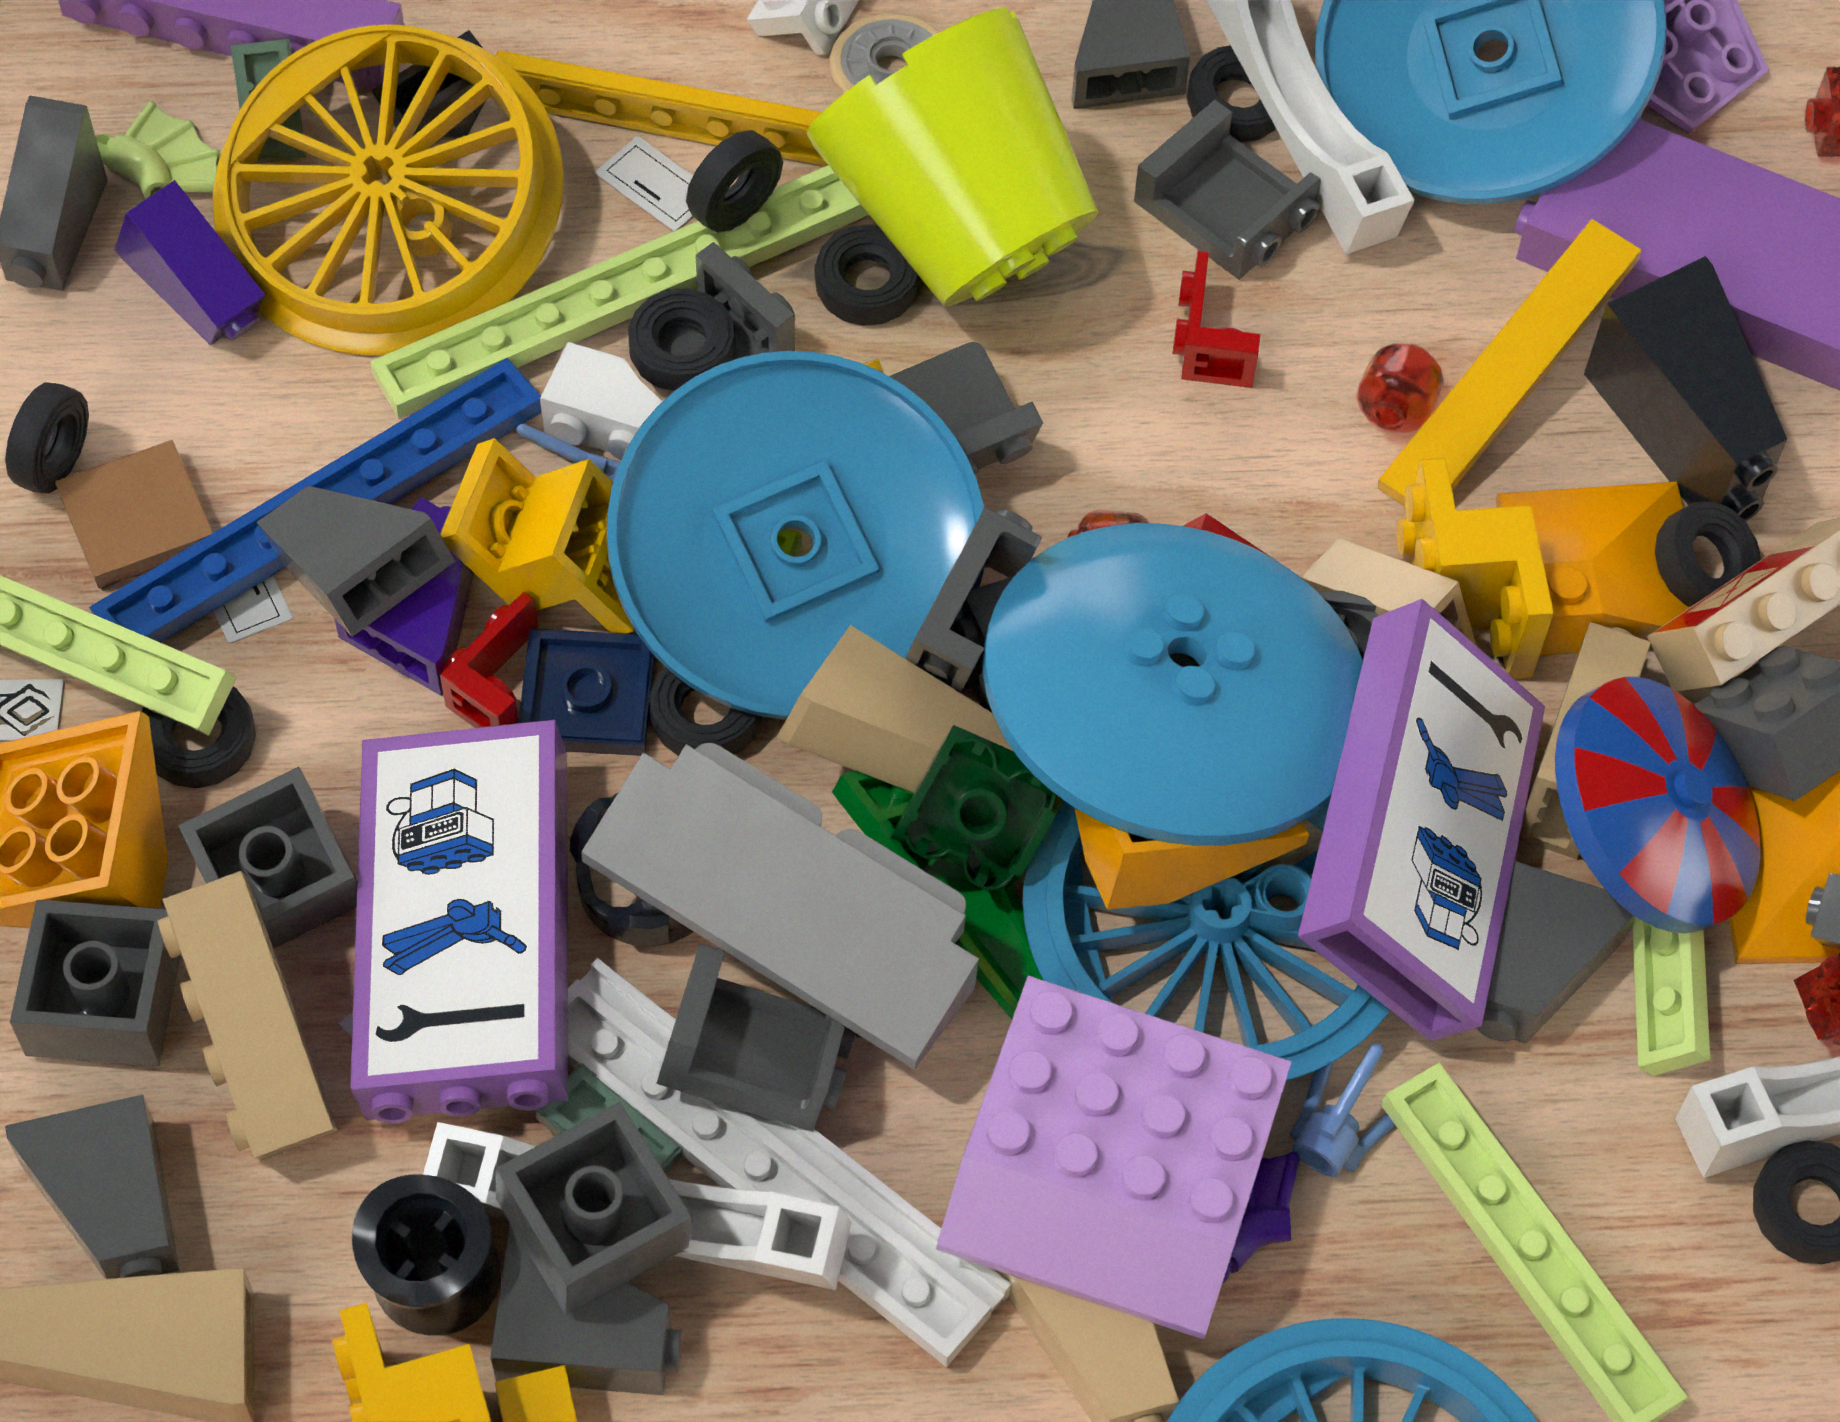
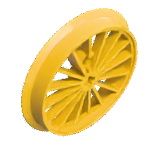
(408, 168)

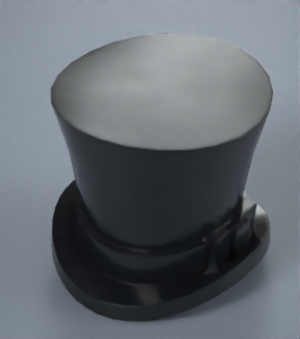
(426, 1253)

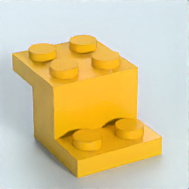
(536, 533)
(1490, 555)
(419, 1390)

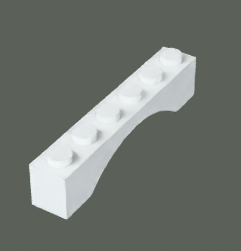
(1359, 182)
(595, 400)
(1759, 1113)
(729, 1227)

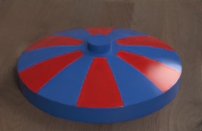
(1657, 805)

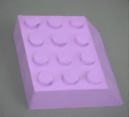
(1114, 1157)

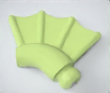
(160, 151)

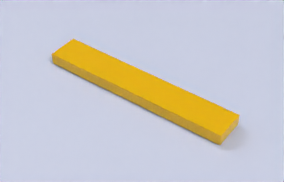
(663, 106)
(1517, 358)

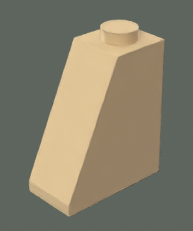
(1387, 582)

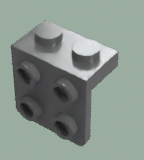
(760, 319)
(974, 405)

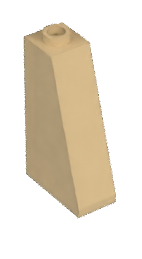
(1602, 657)
(880, 713)
(137, 1341)
(1101, 1353)

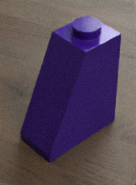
(189, 265)
(424, 626)

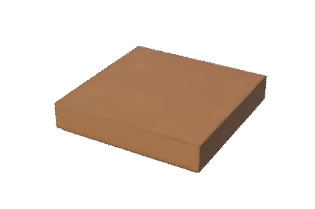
(133, 512)

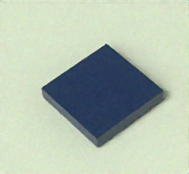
(591, 687)

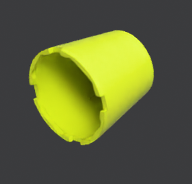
(961, 159)

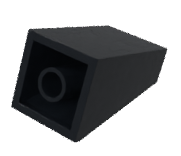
(1689, 388)

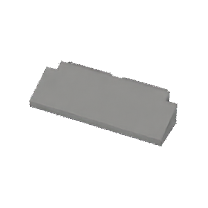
(790, 899)

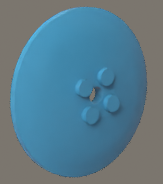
(1498, 127)
(768, 451)
(1162, 747)

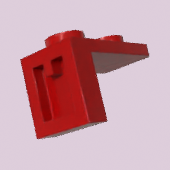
(1211, 354)
(468, 673)

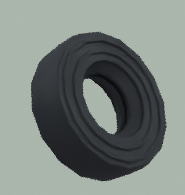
(1211, 70)
(743, 156)
(856, 304)
(672, 309)
(46, 437)
(1676, 553)
(676, 730)
(214, 762)
(1775, 1212)

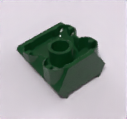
(978, 810)

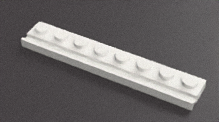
(890, 1243)

